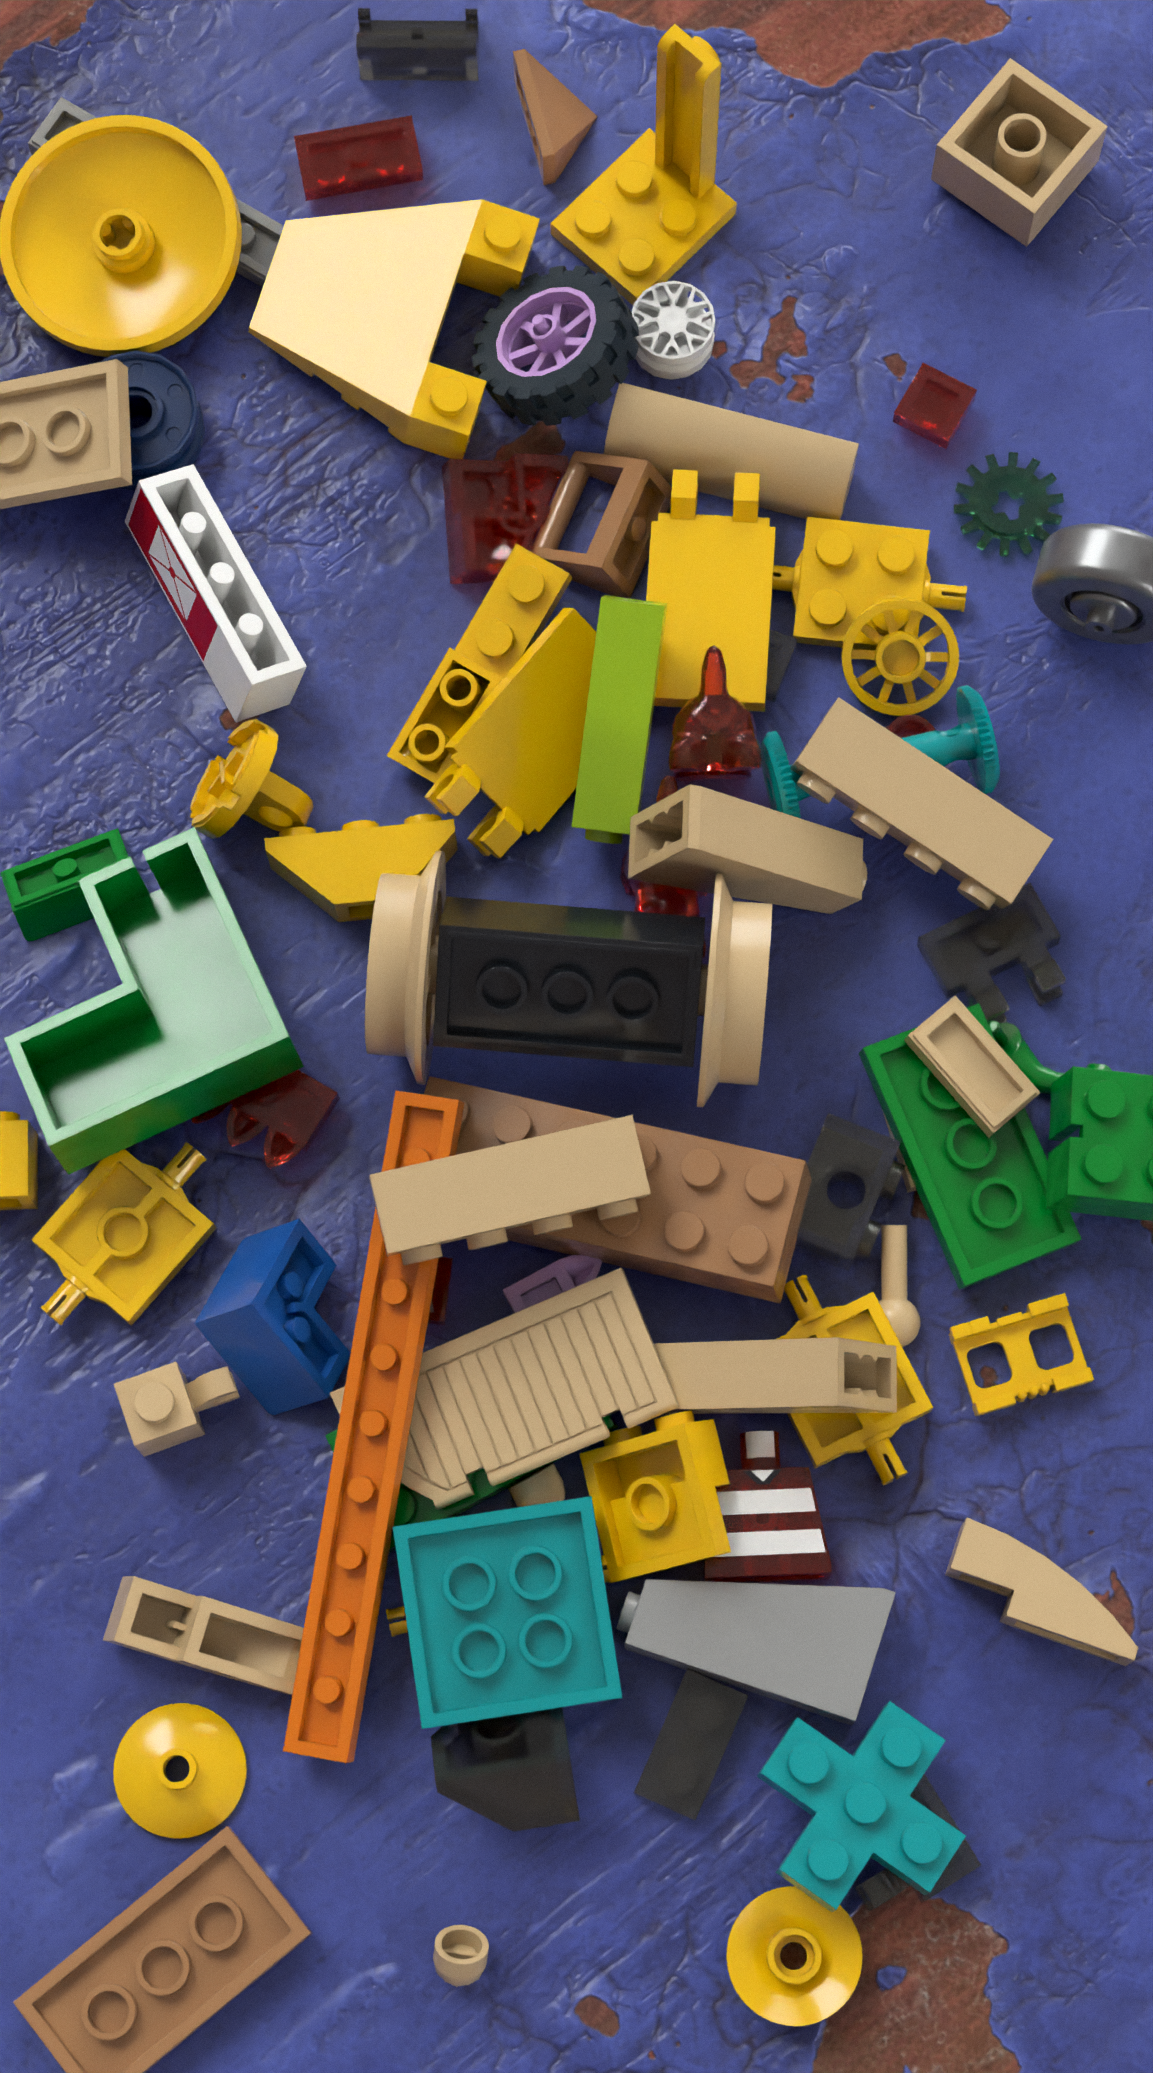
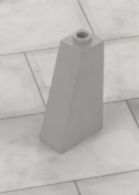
(771, 1639)

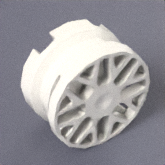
(673, 330)

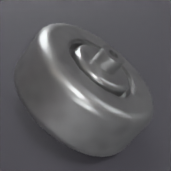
(1097, 582)

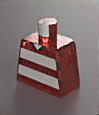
(769, 1520)

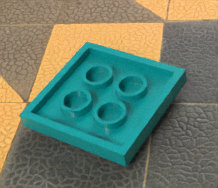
(507, 1612)

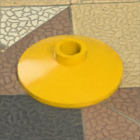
(214, 1777)
(801, 1994)

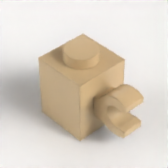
(165, 1407)

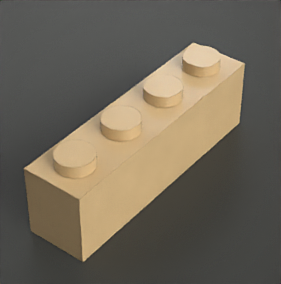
(920, 805)
(510, 1187)

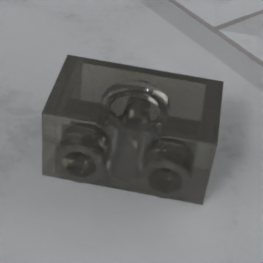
(854, 1156)

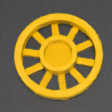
(900, 656)

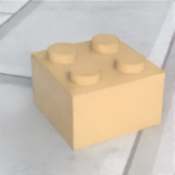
(1018, 152)

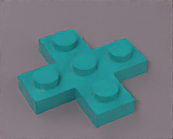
(861, 1806)

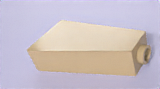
(755, 848)
(781, 1376)

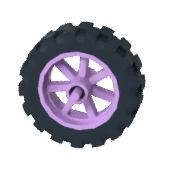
(566, 369)

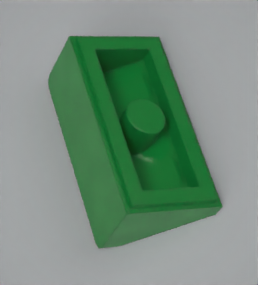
(47, 889)

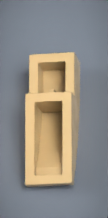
(1038, 1593)
(205, 1634)

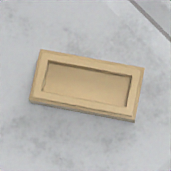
(972, 1066)

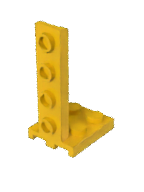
(661, 193)

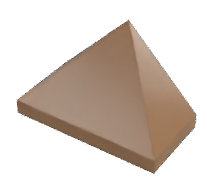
(552, 115)

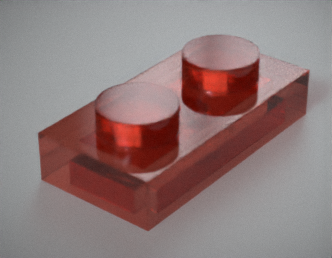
(358, 158)

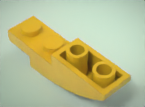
(489, 648)

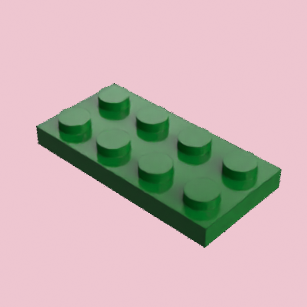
(975, 1188)

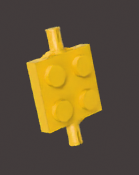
(850, 569)
(124, 1234)
(835, 1434)

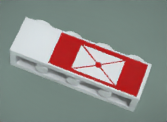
(214, 593)

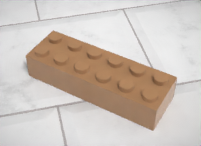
(713, 1209)

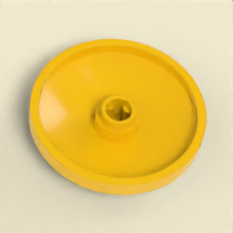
(120, 235)

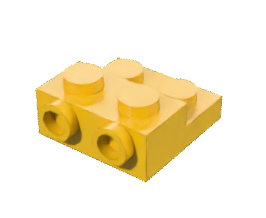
(658, 1495)

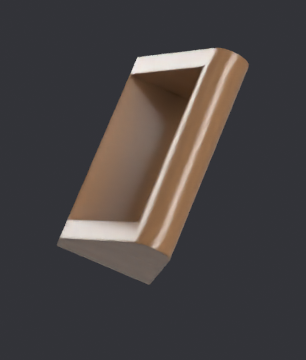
(625, 528)

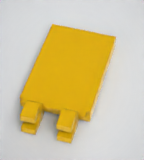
(716, 591)
(523, 739)

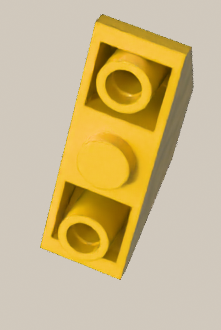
(344, 866)

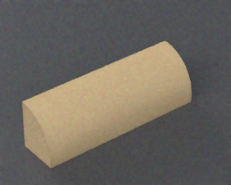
(798, 468)

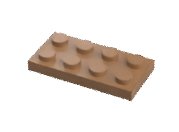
(165, 1963)

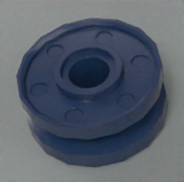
(176, 422)

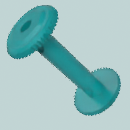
(969, 741)

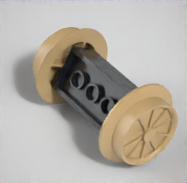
(565, 980)

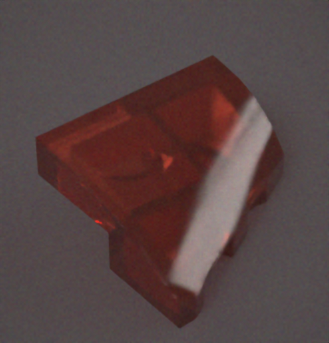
(494, 508)

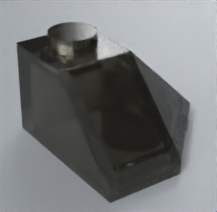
(509, 1769)

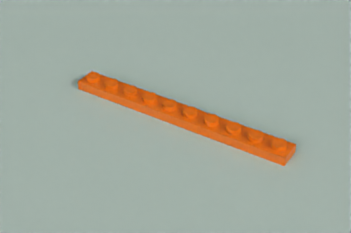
(367, 1461)

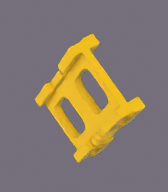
(1013, 1335)

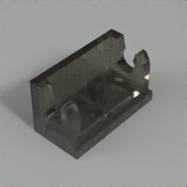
(418, 48)

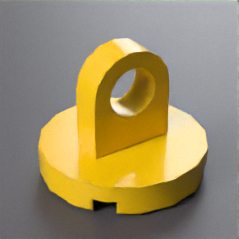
(247, 787)

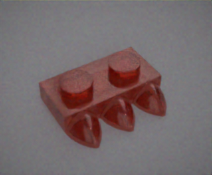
(288, 1107)

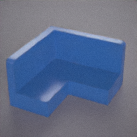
(267, 1321)

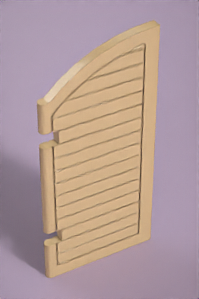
(531, 1389)

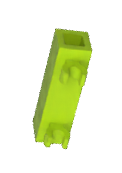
(618, 717)

